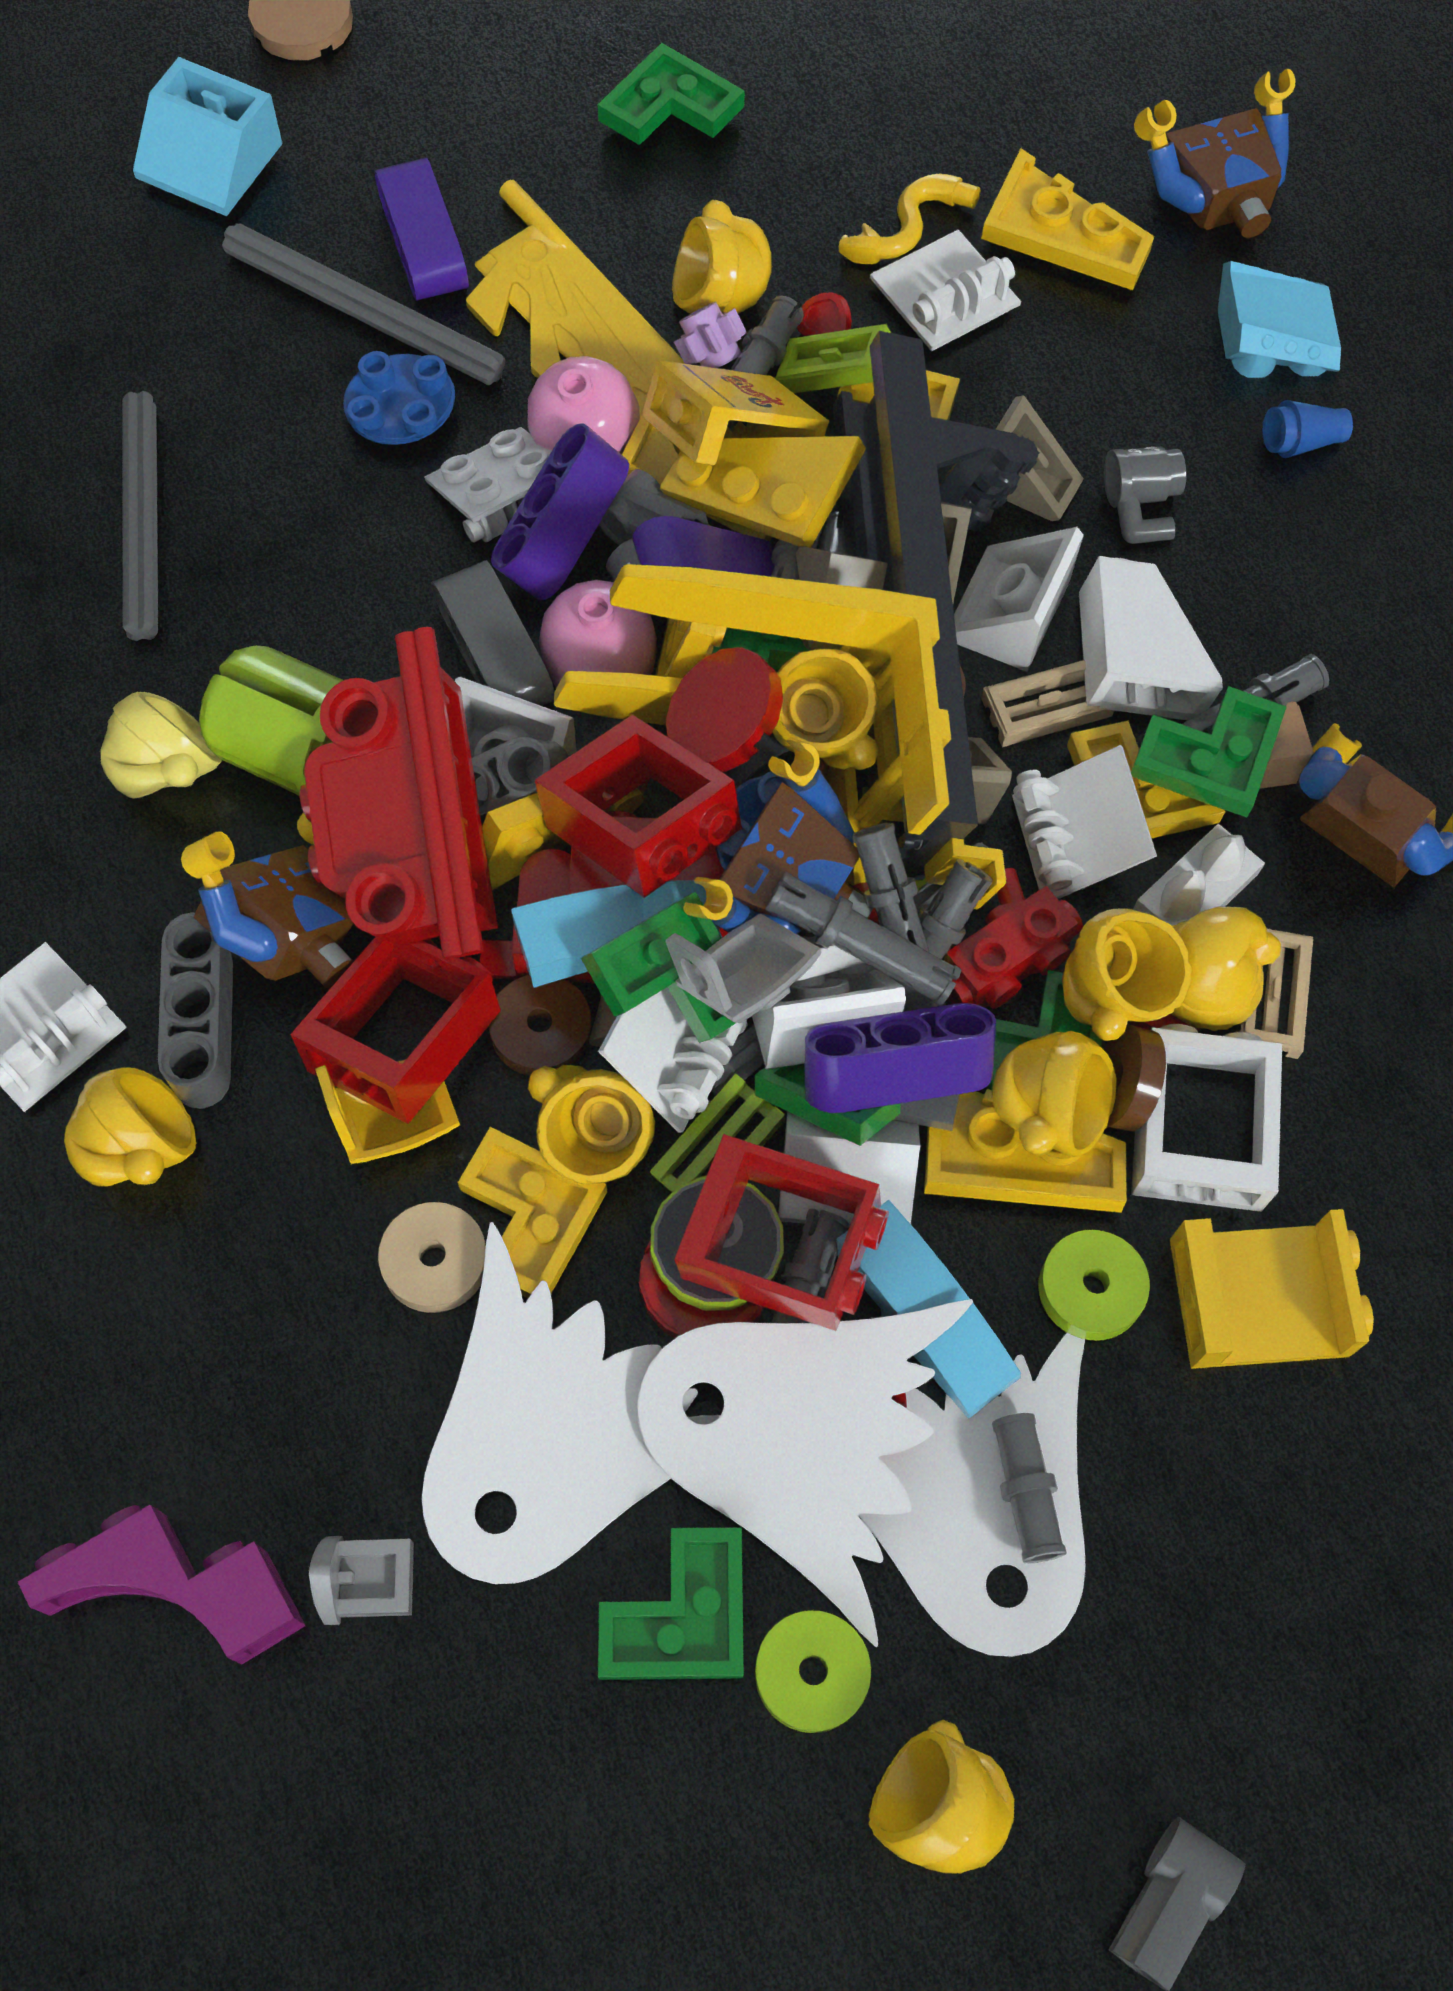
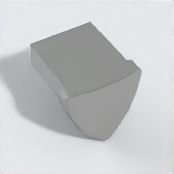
(361, 1578)

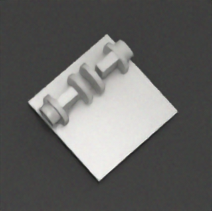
(947, 289)
(490, 481)
(1082, 823)
(48, 1025)
(665, 1060)

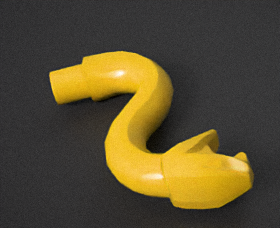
(871, 248)

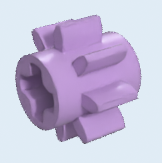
(710, 336)

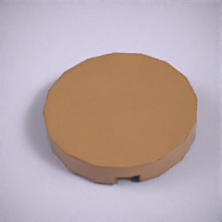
(300, 26)

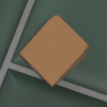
(1290, 751)

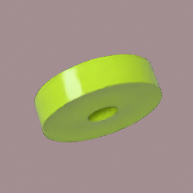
(1073, 1305)
(846, 1665)

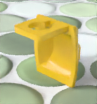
(376, 1134)

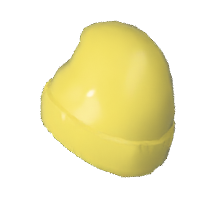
(153, 746)

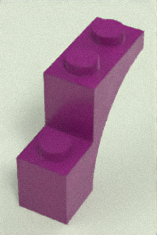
(140, 1554)

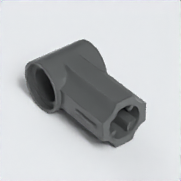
(641, 501)
(1185, 1888)

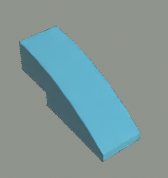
(567, 927)
(911, 1278)

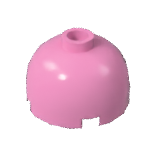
(585, 393)
(593, 636)

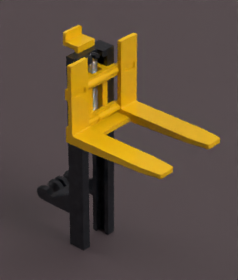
(895, 632)

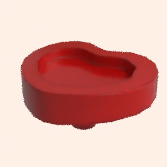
(825, 314)

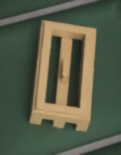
(1047, 723)
(1294, 1040)

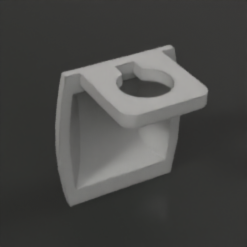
(744, 968)

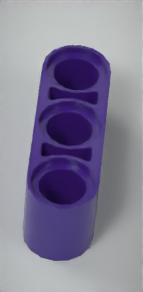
(421, 229)
(560, 512)
(697, 545)
(899, 1057)

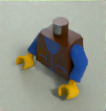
(1222, 166)
(1372, 812)
(797, 833)
(270, 908)

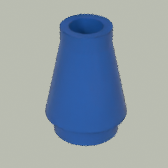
(1303, 427)

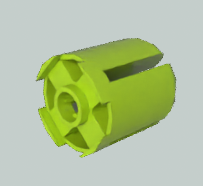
(266, 714)

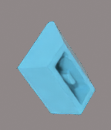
(205, 136)

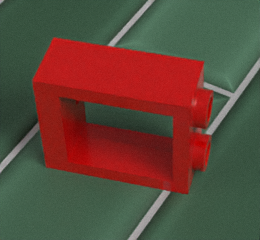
(612, 767)
(394, 1087)
(717, 1204)

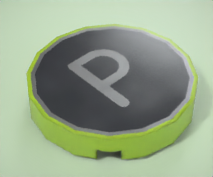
(751, 1244)

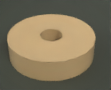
(415, 1233)

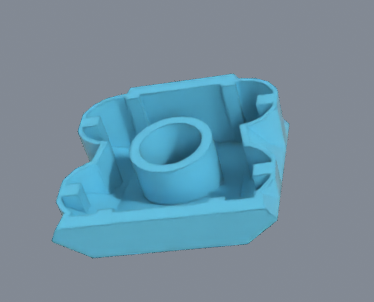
(1276, 322)

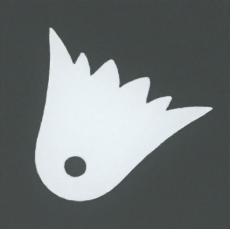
(541, 1424)
(797, 1434)
(967, 1529)

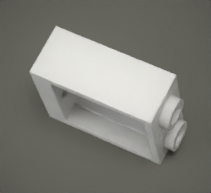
(1210, 1179)

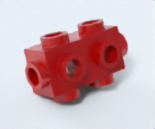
(1016, 942)

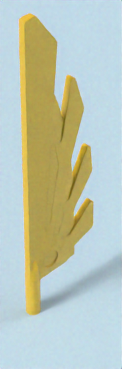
(565, 302)

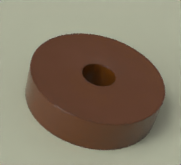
(530, 1050)
(1140, 1075)

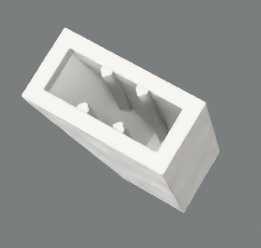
(1141, 645)

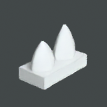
(1202, 878)

